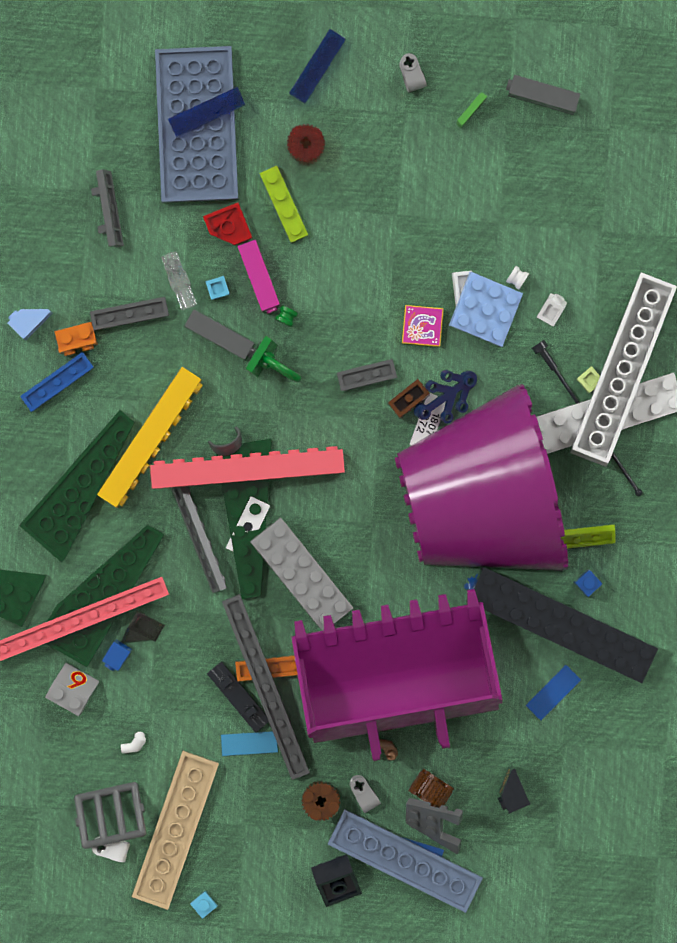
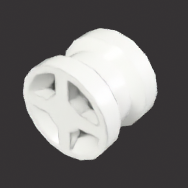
(517, 277)

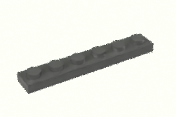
(200, 541)

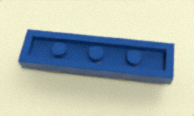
(57, 382)

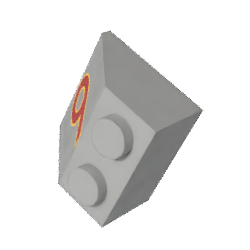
(72, 689)

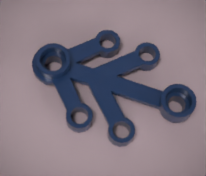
(448, 395)

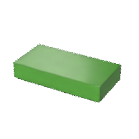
(469, 112)

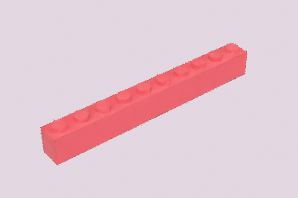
(247, 468)

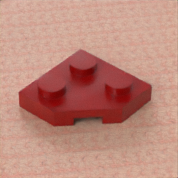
(228, 225)

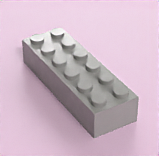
(300, 573)

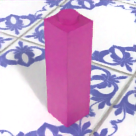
(259, 277)

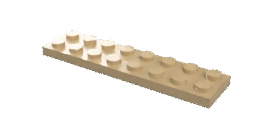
(175, 830)

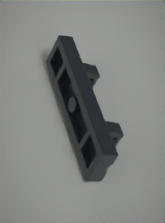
(238, 696)

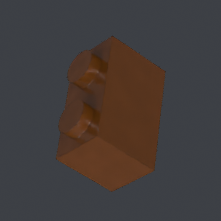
(408, 399)

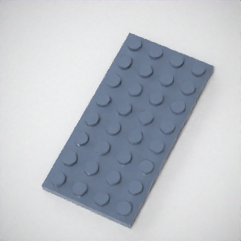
(204, 160)

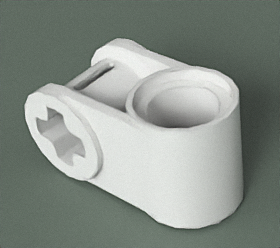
(114, 851)

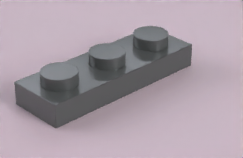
(366, 375)

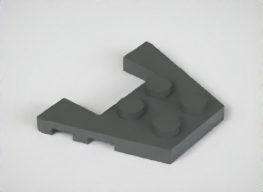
(429, 822)

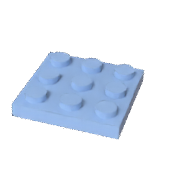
(485, 309)

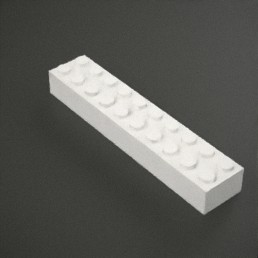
(623, 369)

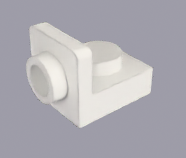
(552, 309)

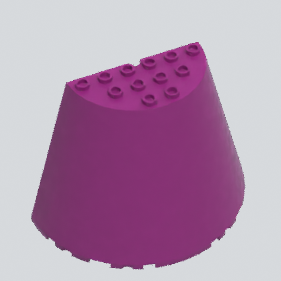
(485, 491)

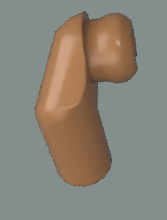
(389, 749)

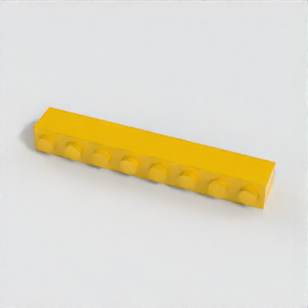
(149, 437)

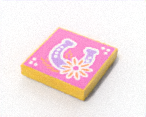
(422, 326)

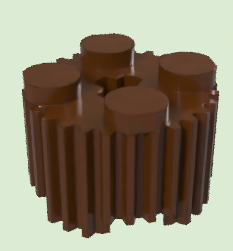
(431, 789)
(330, 805)

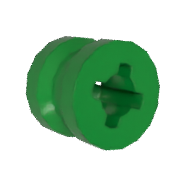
(286, 316)

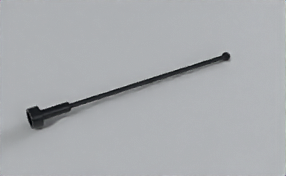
(541, 348)

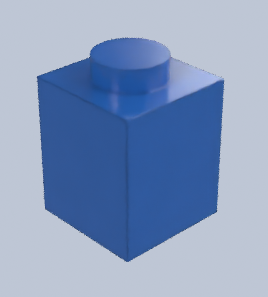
(587, 583)
(116, 655)

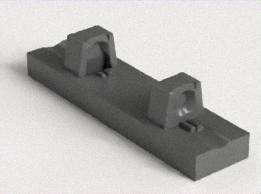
(109, 206)

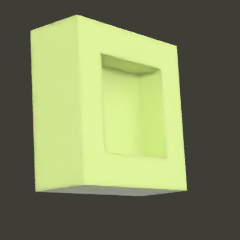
(589, 379)

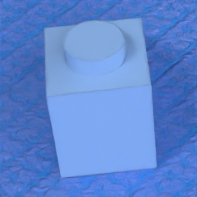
(27, 321)

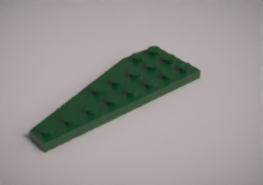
(110, 579)

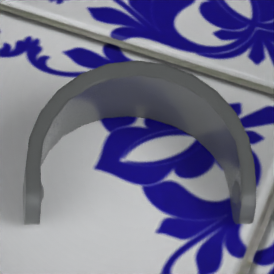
(229, 448)

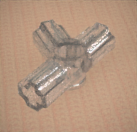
(179, 280)

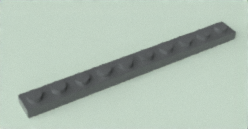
(265, 686)

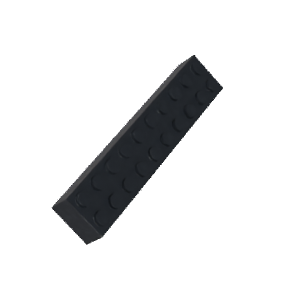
(563, 625)

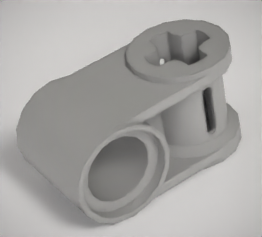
(412, 76)
(365, 796)

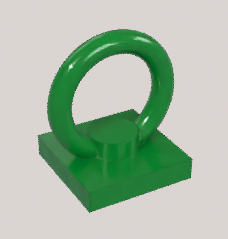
(264, 359)

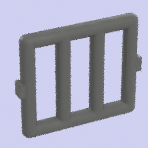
(123, 835)

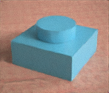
(217, 288)
(203, 904)

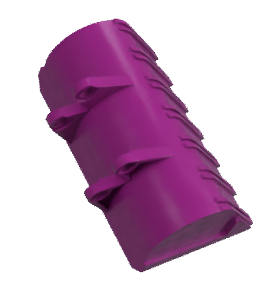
(396, 672)

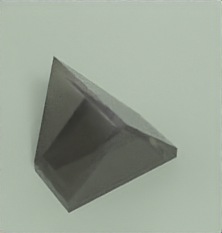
(142, 629)

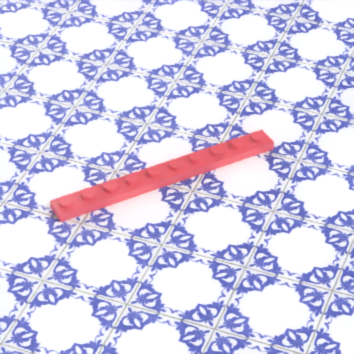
(83, 618)

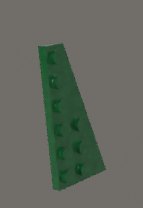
(18, 594)

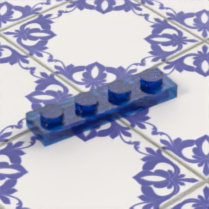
(317, 66)
(206, 112)

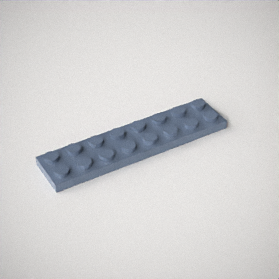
(405, 860)

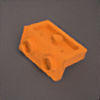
(76, 338)

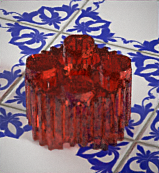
(306, 133)

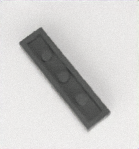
(129, 313)

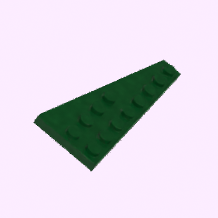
(236, 496)
(66, 505)

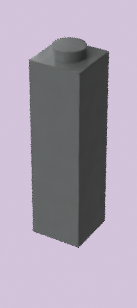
(543, 94)
(220, 335)

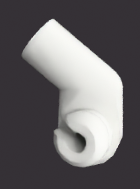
(135, 745)

